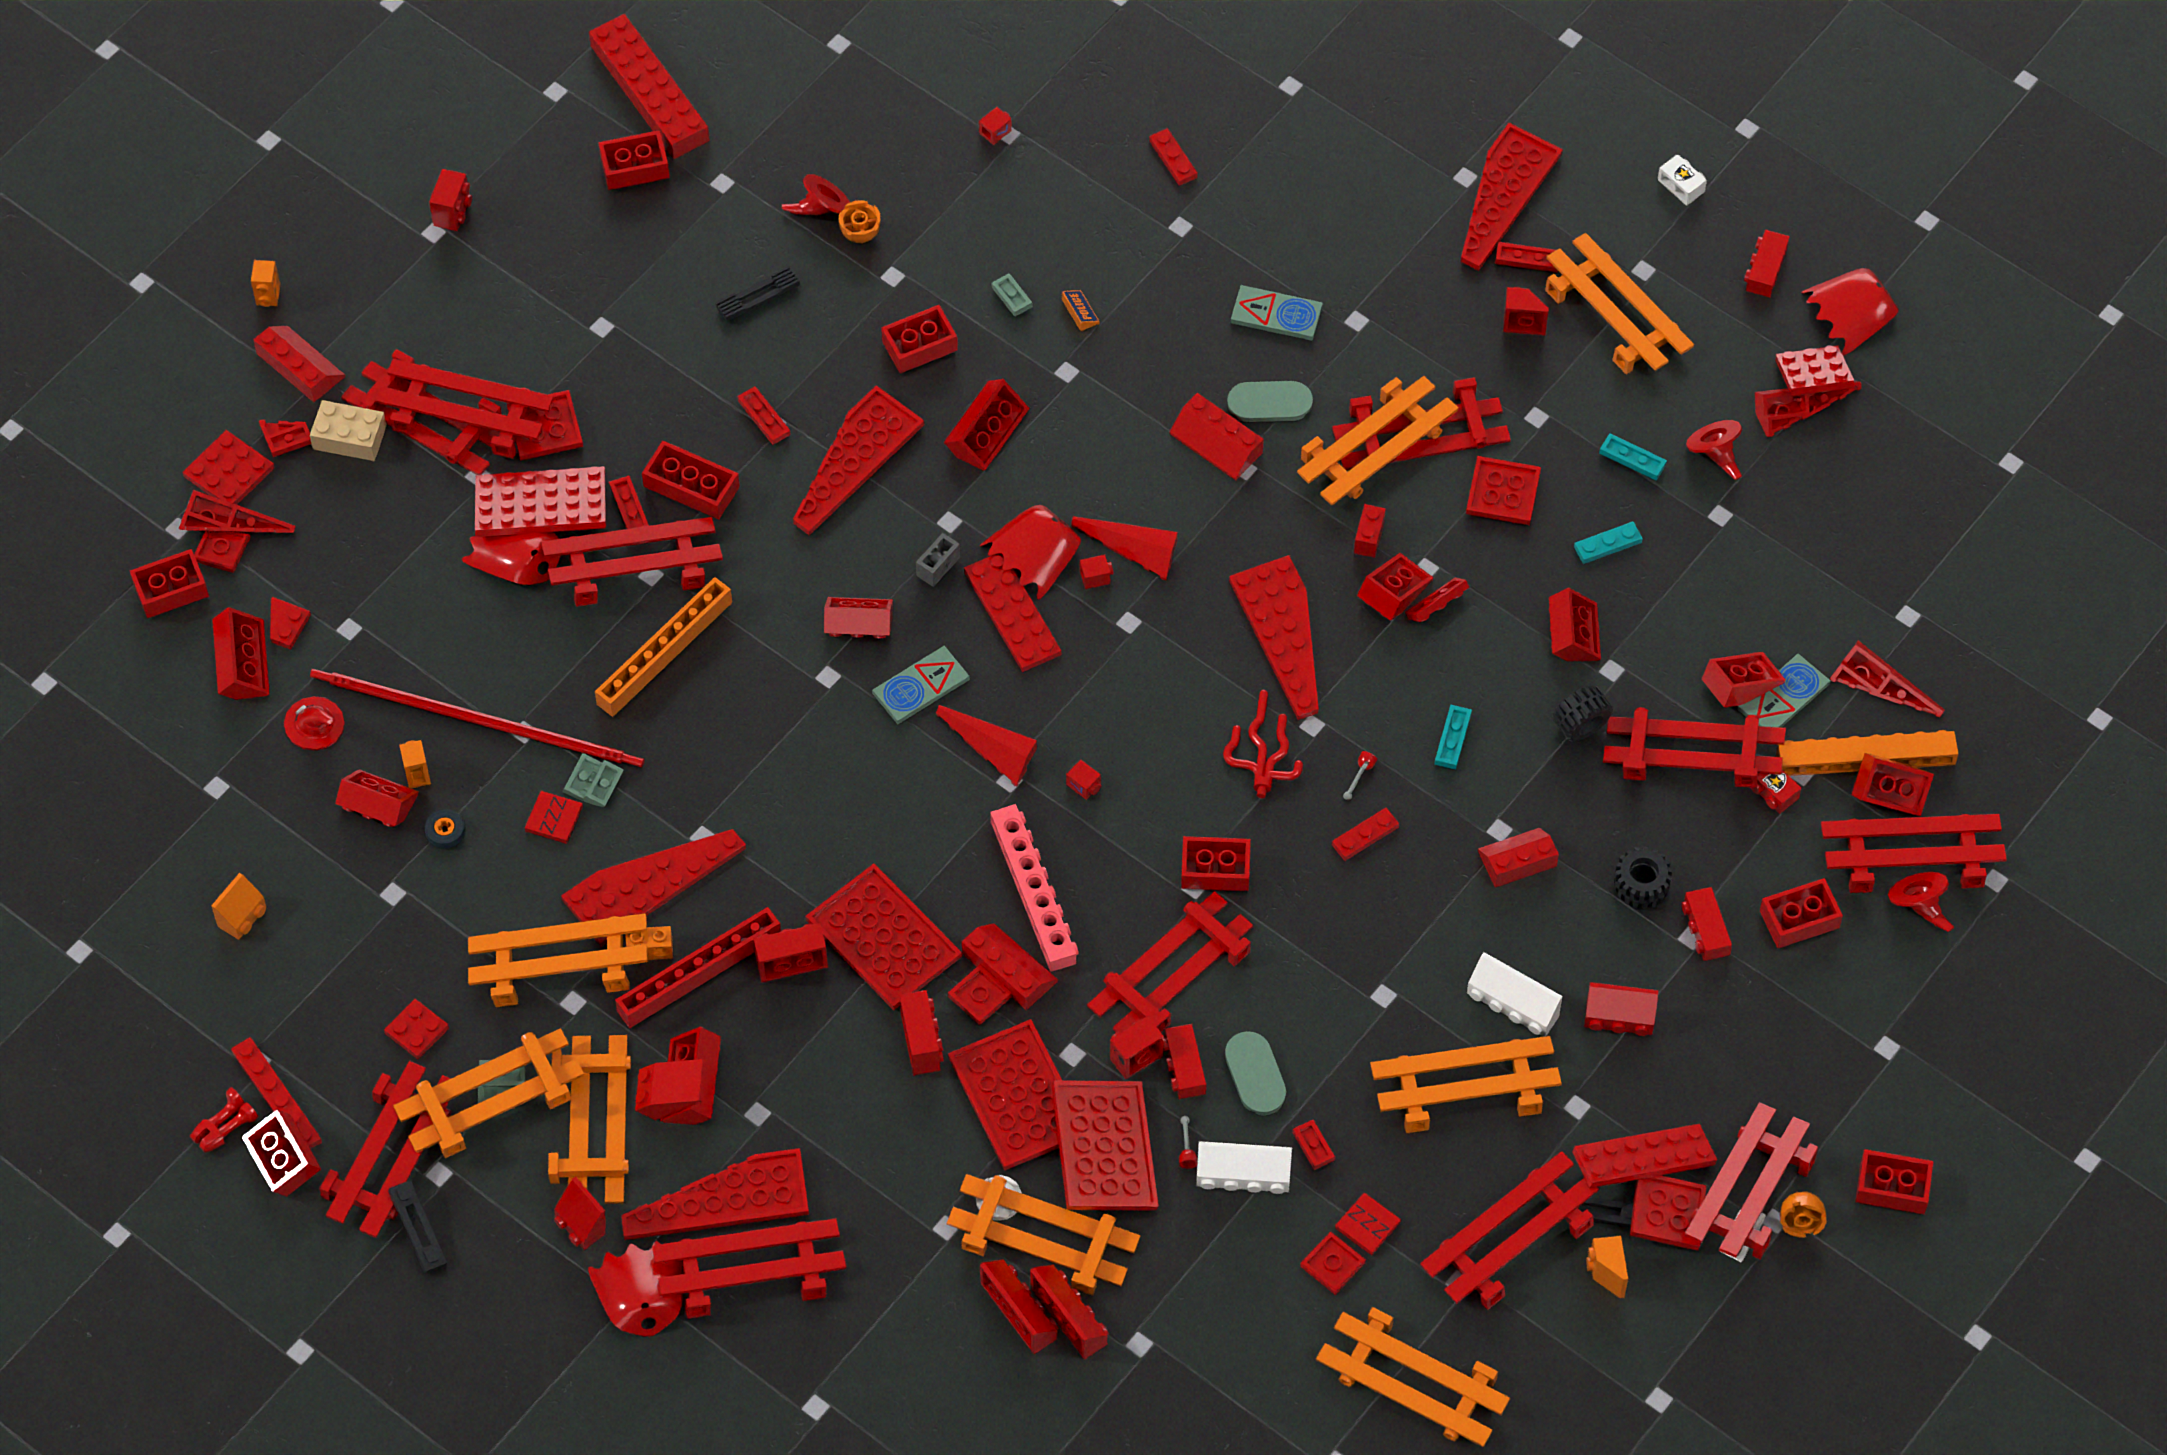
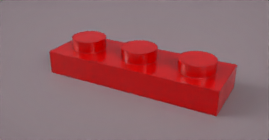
(1173, 157)
(1524, 256)
(764, 415)
(628, 503)
(1437, 600)
(1365, 834)

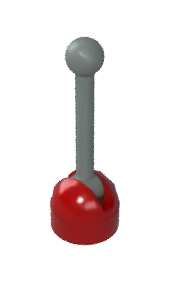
(1366, 762)
(1188, 1157)

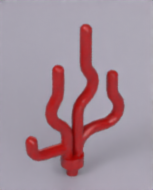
(1262, 772)

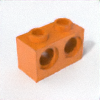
(265, 283)
(415, 764)
(658, 942)

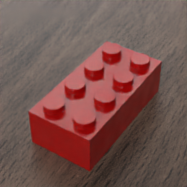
(690, 480)

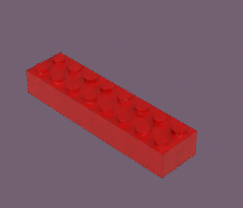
(649, 86)

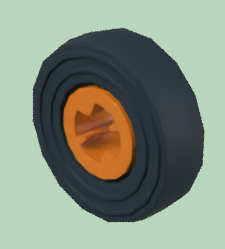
(434, 830)

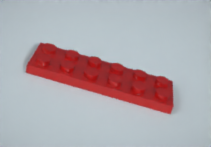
(1012, 612)
(1644, 1155)

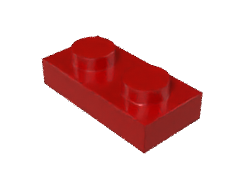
(1313, 1144)

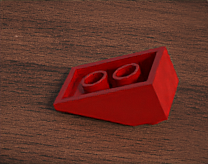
(1394, 586)
(1741, 678)
(1892, 784)
(669, 1087)
(580, 1215)

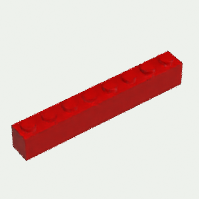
(695, 968)

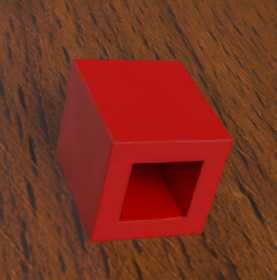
(995, 125)
(1095, 571)
(1084, 780)

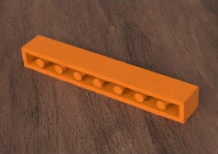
(663, 647)
(1847, 754)

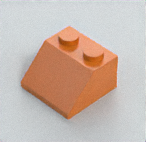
(238, 907)
(1608, 1264)

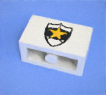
(1682, 179)

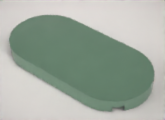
(1270, 401)
(1255, 1073)

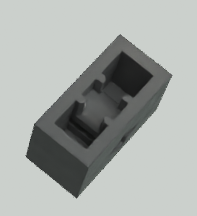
(938, 559)

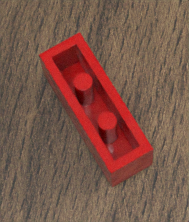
(1766, 263)
(1706, 924)
(1184, 1061)

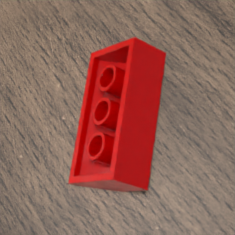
(297, 361)
(987, 424)
(1217, 436)
(240, 655)
(1008, 964)
(691, 1046)
(1018, 1305)
(1068, 1310)

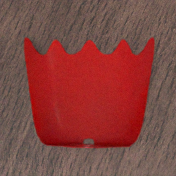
(1853, 306)
(1035, 546)
(511, 556)
(633, 1280)

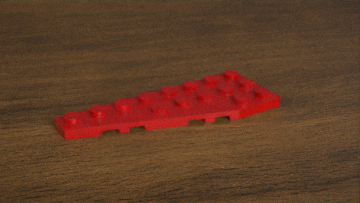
(1509, 179)
(862, 445)
(1280, 618)
(651, 880)
(752, 1191)

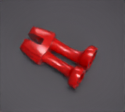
(212, 1137)

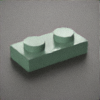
(1011, 294)

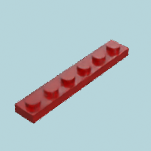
(272, 1088)

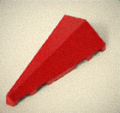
(1779, 409)
(214, 514)
(1144, 545)
(1871, 674)
(1002, 747)

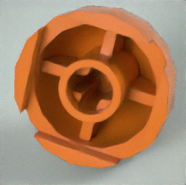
(859, 221)
(1802, 1214)

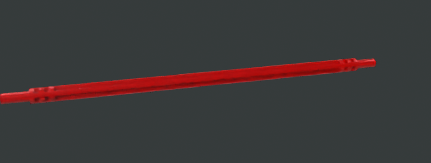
(476, 717)

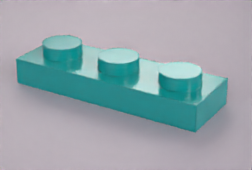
(1633, 456)
(1608, 542)
(1453, 737)

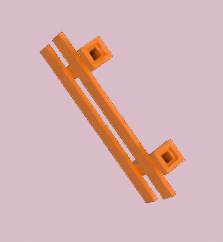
(1579, 278)
(1395, 403)
(506, 971)
(1521, 1081)
(447, 1130)
(579, 1164)
(1089, 1264)
(1372, 1337)

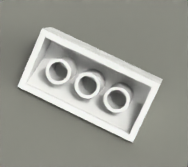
(1514, 995)
(1244, 1167)

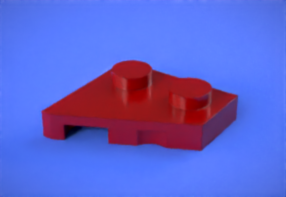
(285, 436)
(286, 622)

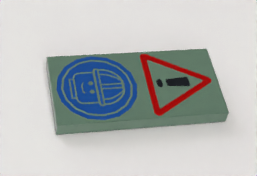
(1276, 312)
(920, 684)
(1785, 701)

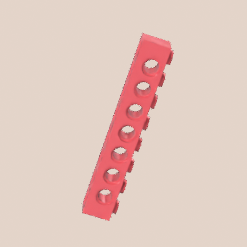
(1055, 955)

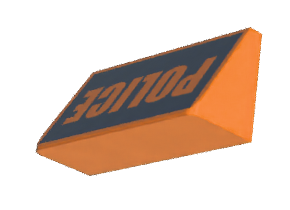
(1079, 309)

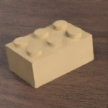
(348, 430)

